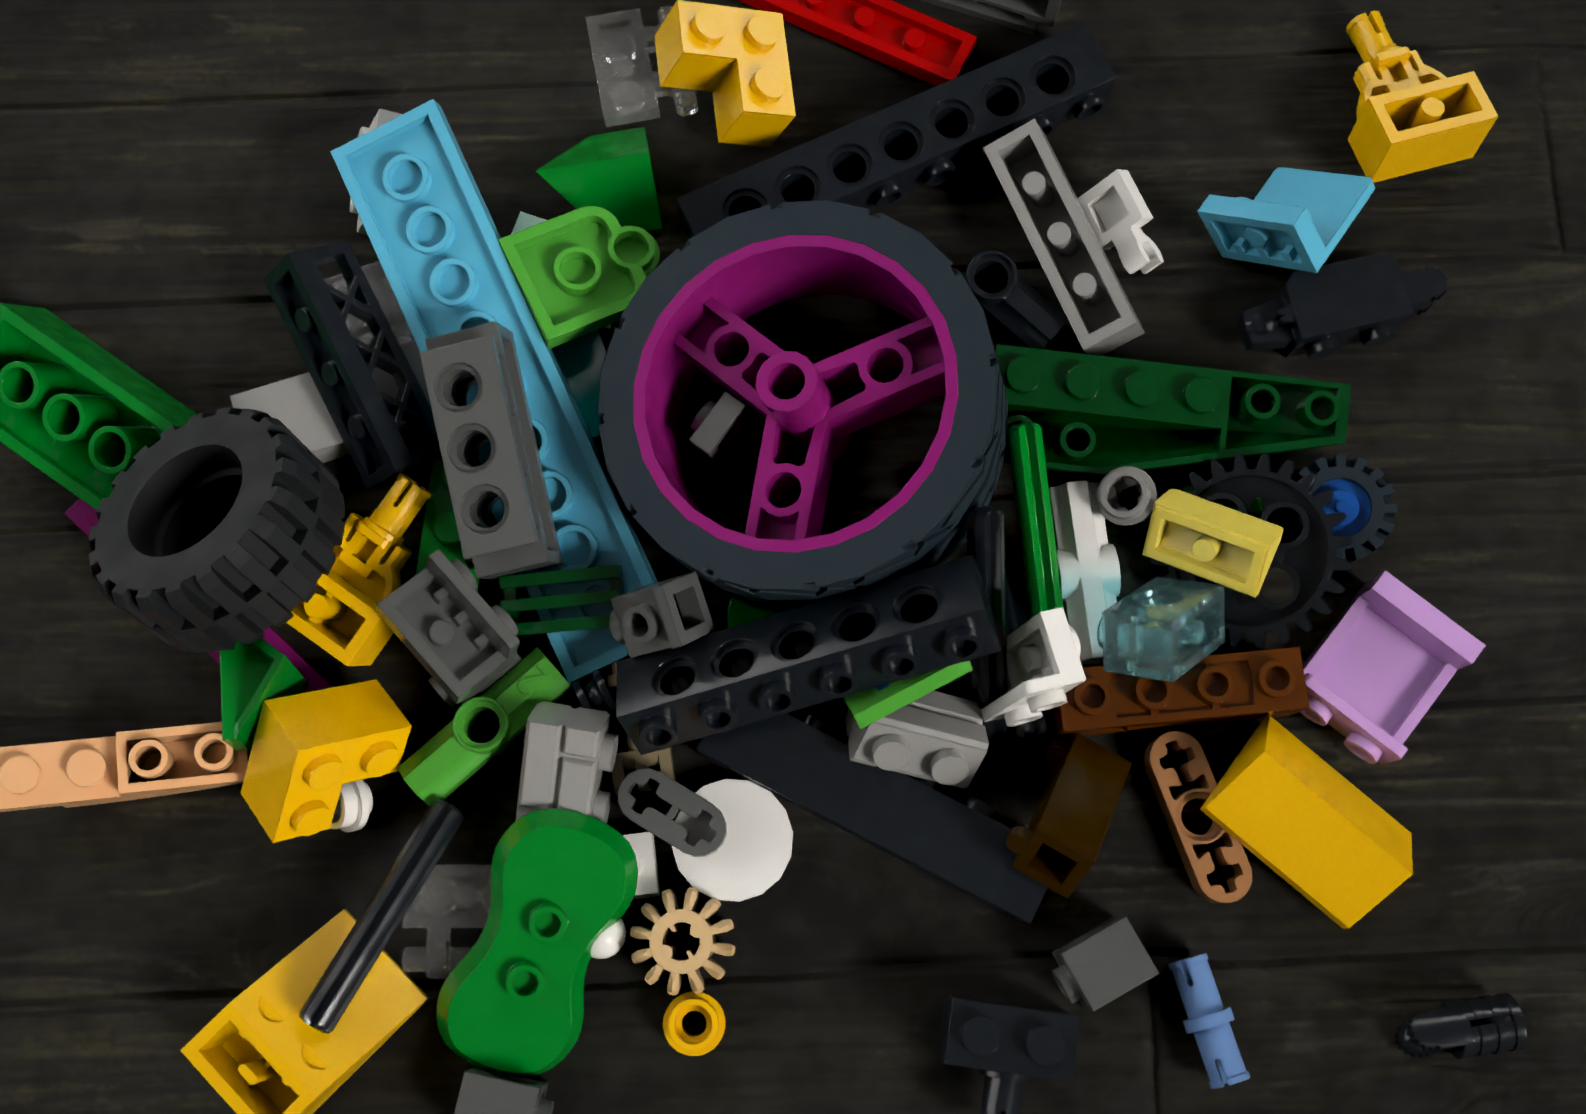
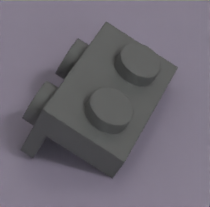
(450, 626)

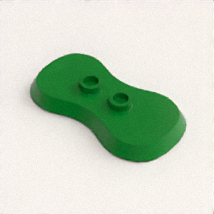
(521, 986)

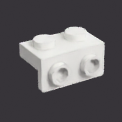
(1040, 669)

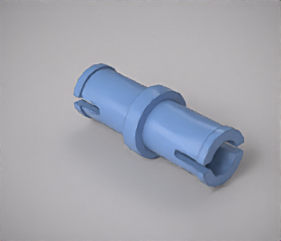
(1209, 1021)

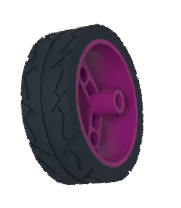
(694, 319)

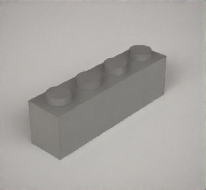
(1063, 240)

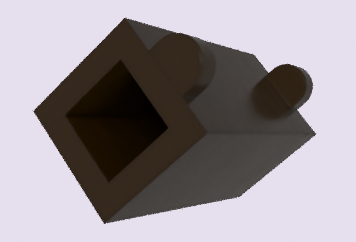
(1070, 814)

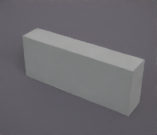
(303, 412)

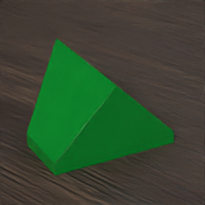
(611, 174)
(247, 679)

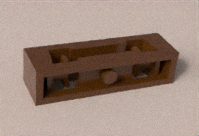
(1211, 692)

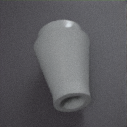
(1116, 490)

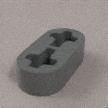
(680, 799)

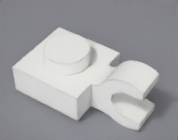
(1116, 217)

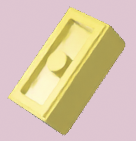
(1212, 541)

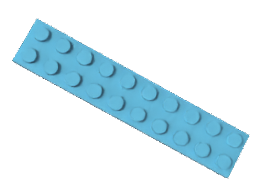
(454, 276)

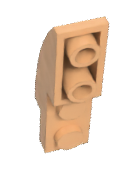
(118, 767)

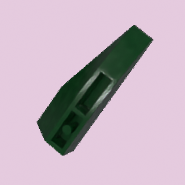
(1162, 415)

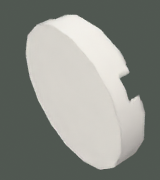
(755, 843)

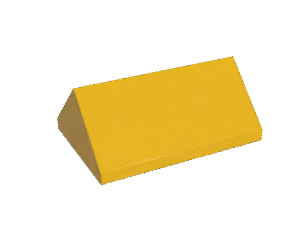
(1311, 825)

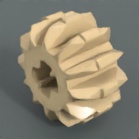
(665, 953)

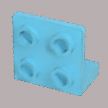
(1291, 219)

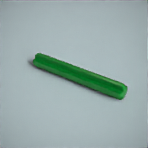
(1034, 517)

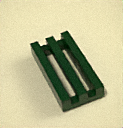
(514, 605)

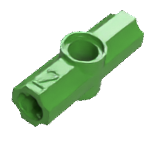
(454, 753)

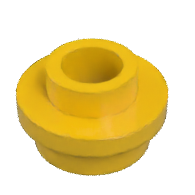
(694, 1044)

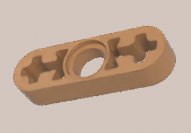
(1202, 864)

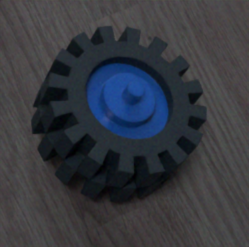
(1359, 494)

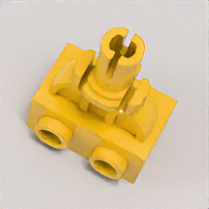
(1409, 111)
(365, 571)

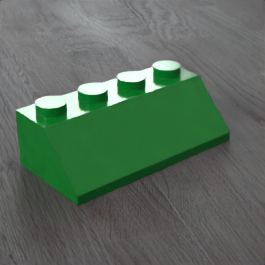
(74, 403)

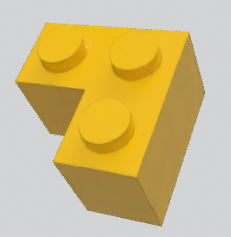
(735, 57)
(315, 745)

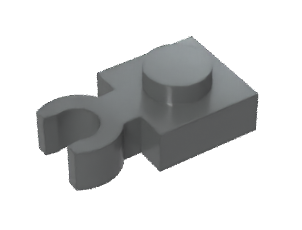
(719, 428)

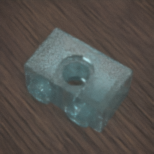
(1162, 628)

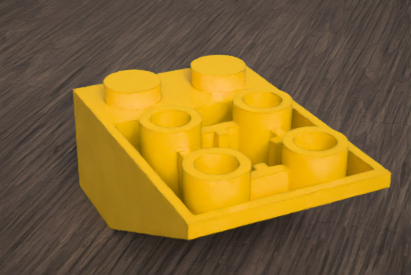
(274, 1062)

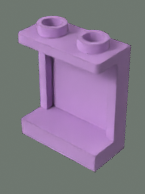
(1384, 667)

